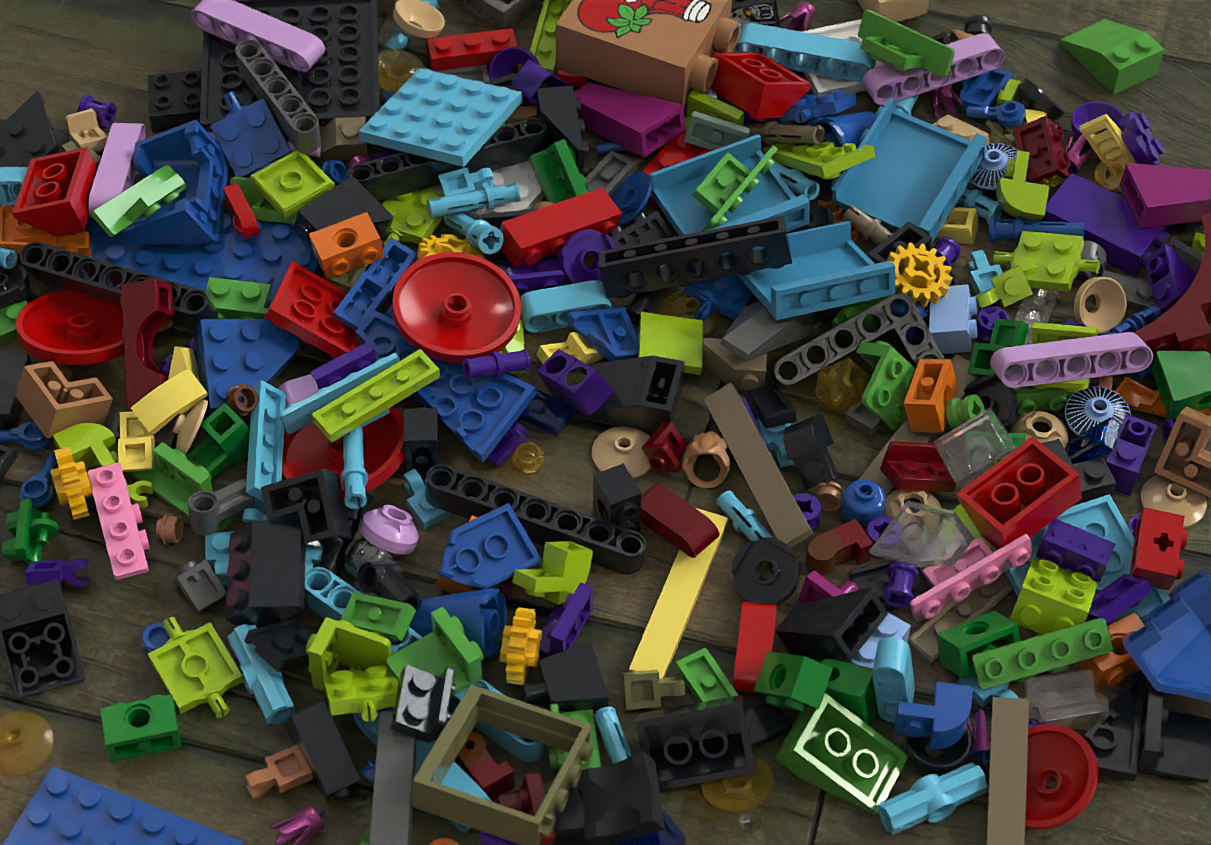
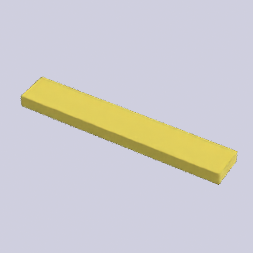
(675, 605)

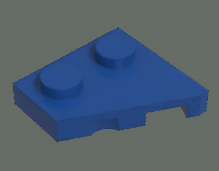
(984, 88)
(607, 331)

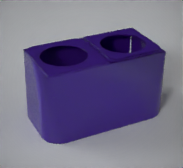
(531, 77)
(585, 396)

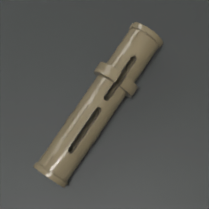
(773, 132)

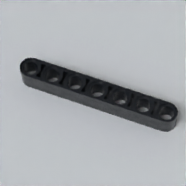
(409, 172)
(101, 279)
(551, 517)

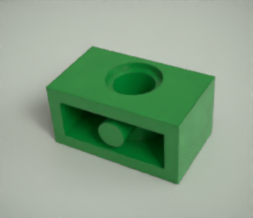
(972, 637)
(792, 681)
(128, 741)

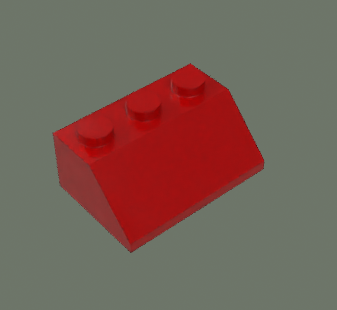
(468, 49)
(757, 84)
(57, 192)
(1020, 494)

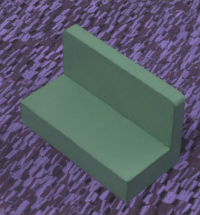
(713, 132)

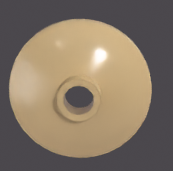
(187, 426)
(608, 450)
(1158, 495)

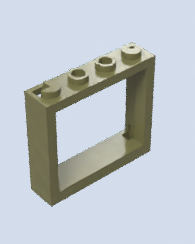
(516, 718)

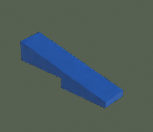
(374, 285)

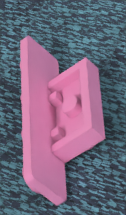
(119, 521)
(973, 569)

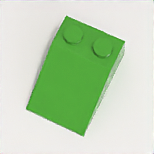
(1115, 54)
(842, 755)

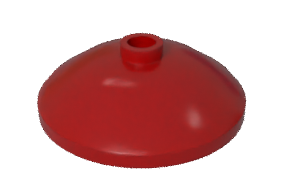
(1063, 757)

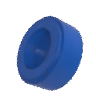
(154, 637)

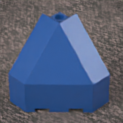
(1177, 640)

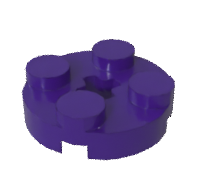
(1140, 140)
(573, 253)

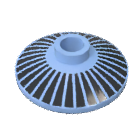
(993, 166)
(1081, 410)

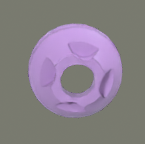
(389, 529)

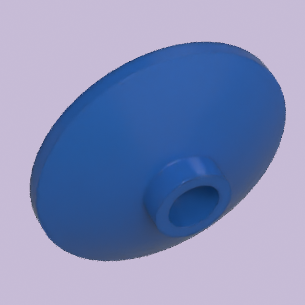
(632, 196)

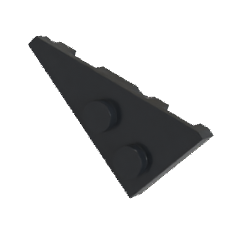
(1118, 732)

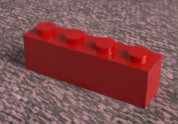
(546, 229)

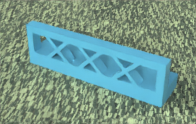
(265, 441)

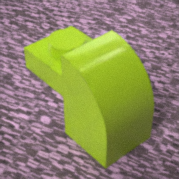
(1018, 196)
(89, 443)
(561, 571)

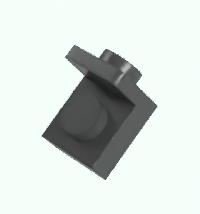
(199, 585)

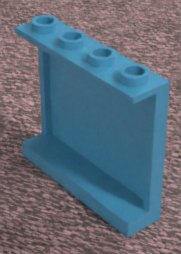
(914, 174)
(768, 199)
(823, 274)

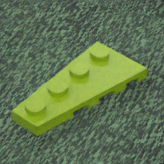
(822, 159)

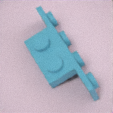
(299, 413)

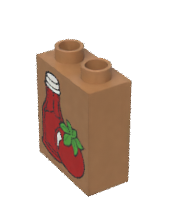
(647, 44)

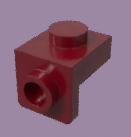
(665, 448)

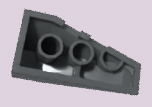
(759, 332)

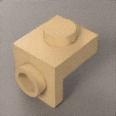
(85, 131)

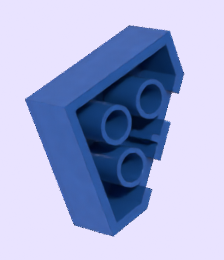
(240, 353)

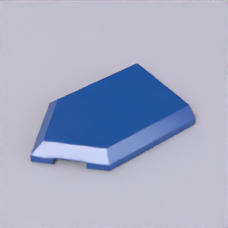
(488, 550)

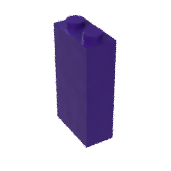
(1107, 222)

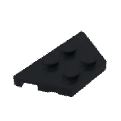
(27, 134)

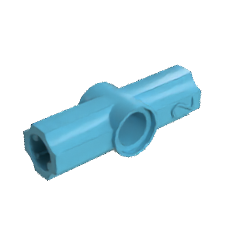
(261, 679)
(932, 798)

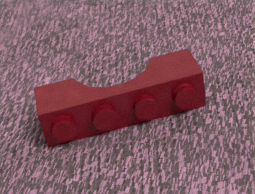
(144, 310)

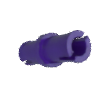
(496, 364)

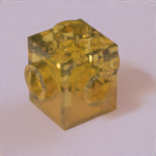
(841, 384)

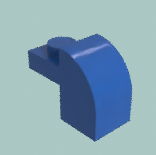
(942, 721)

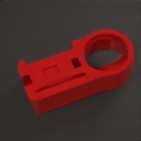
(242, 213)

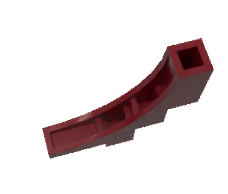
(1186, 323)

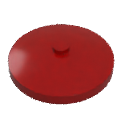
(456, 306)
(71, 328)
(382, 448)

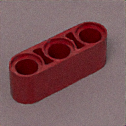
(677, 521)

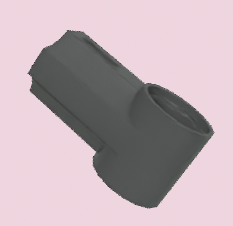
(210, 508)

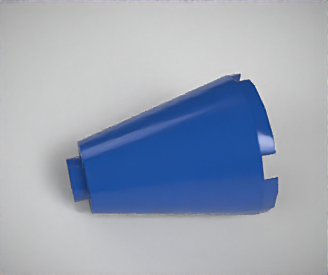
(845, 127)
(479, 611)

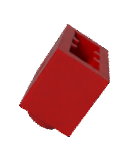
(1154, 531)

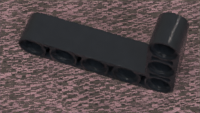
(854, 329)

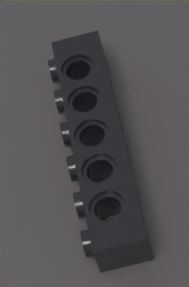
(704, 245)

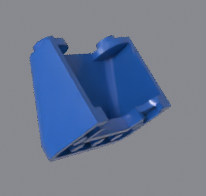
(199, 209)

